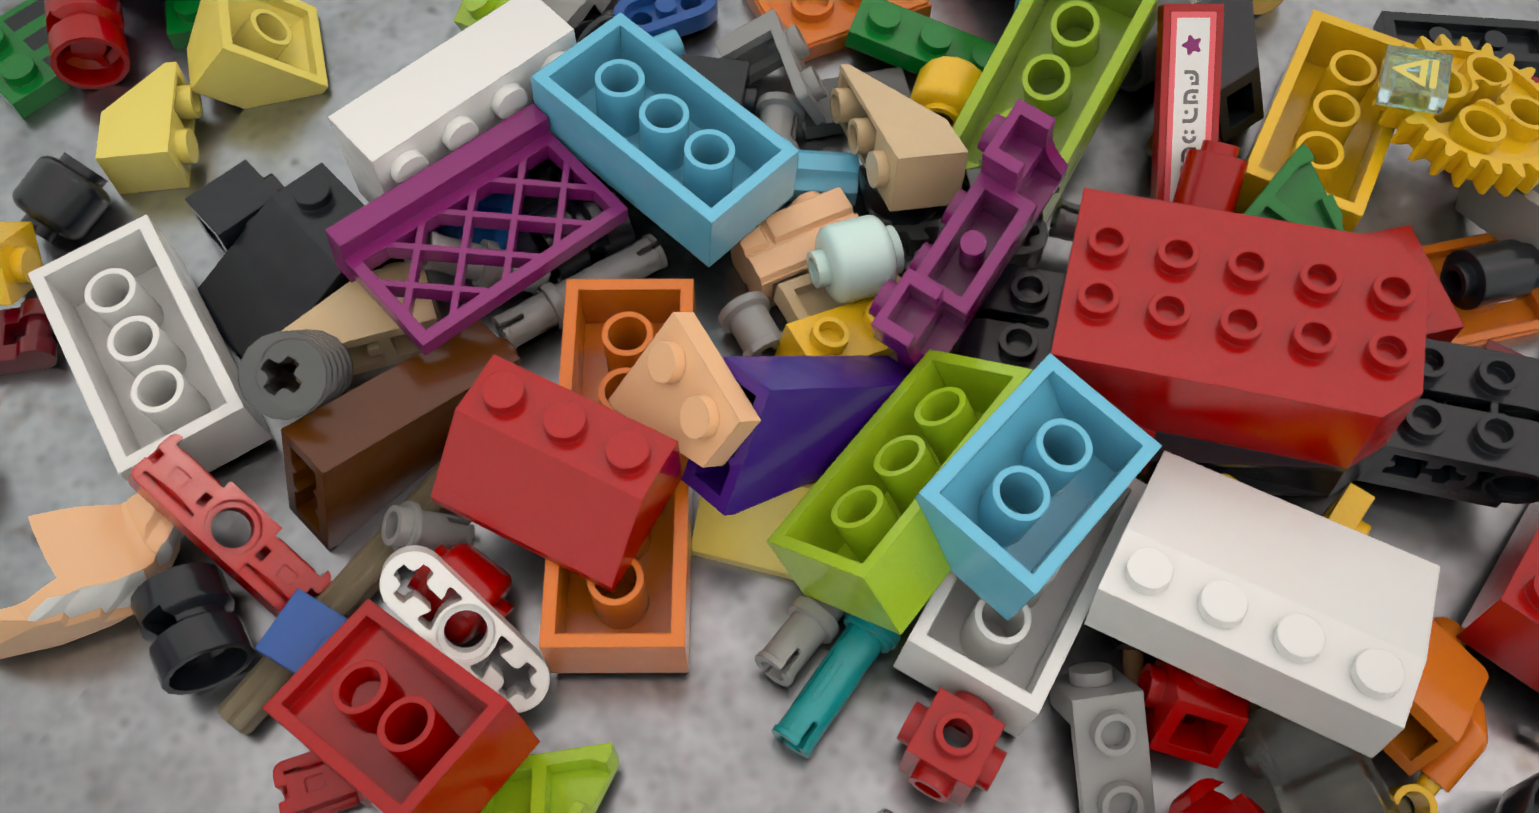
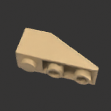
(903, 145)

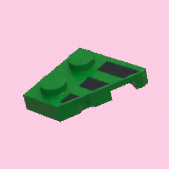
(25, 61)

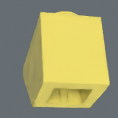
(149, 134)

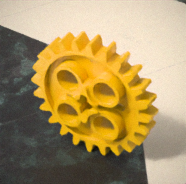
(1485, 126)

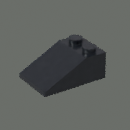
(280, 261)

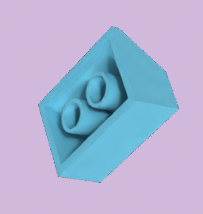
(1032, 485)

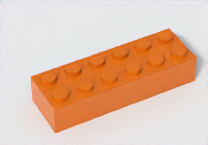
(648, 614)

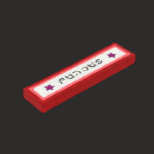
(1185, 88)

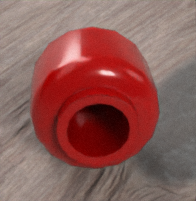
(480, 573)

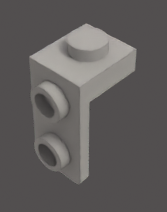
(770, 46)
(1106, 738)

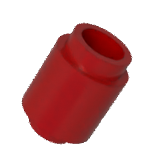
(1211, 177)

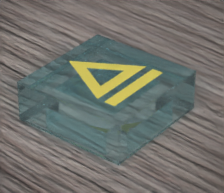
(1414, 79)

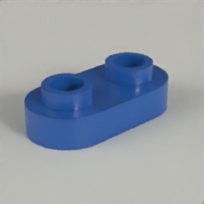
(664, 15)

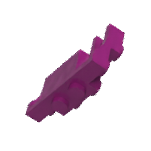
(980, 238)

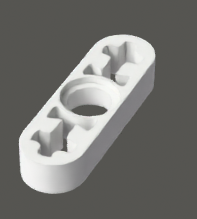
(440, 578)

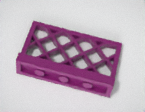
(449, 195)

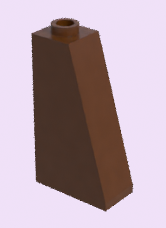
(381, 435)

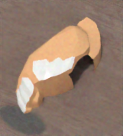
(97, 563)

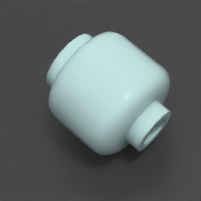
(855, 258)

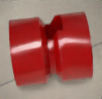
(87, 42)

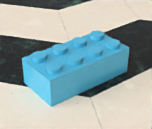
(666, 138)

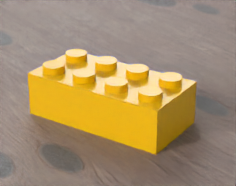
(1328, 108)

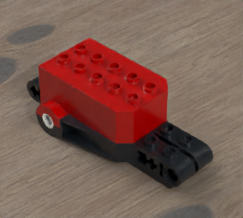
(1270, 353)

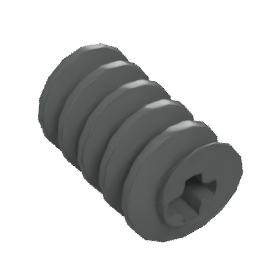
(270, 377)

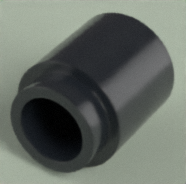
(1490, 273)

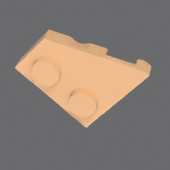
(687, 393)

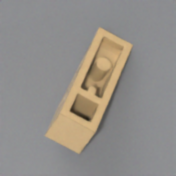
(364, 326)

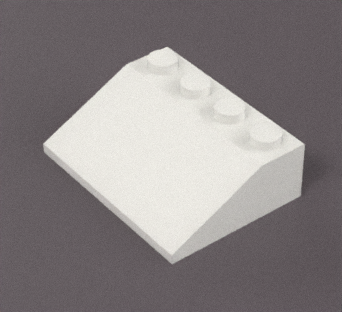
(1271, 604)

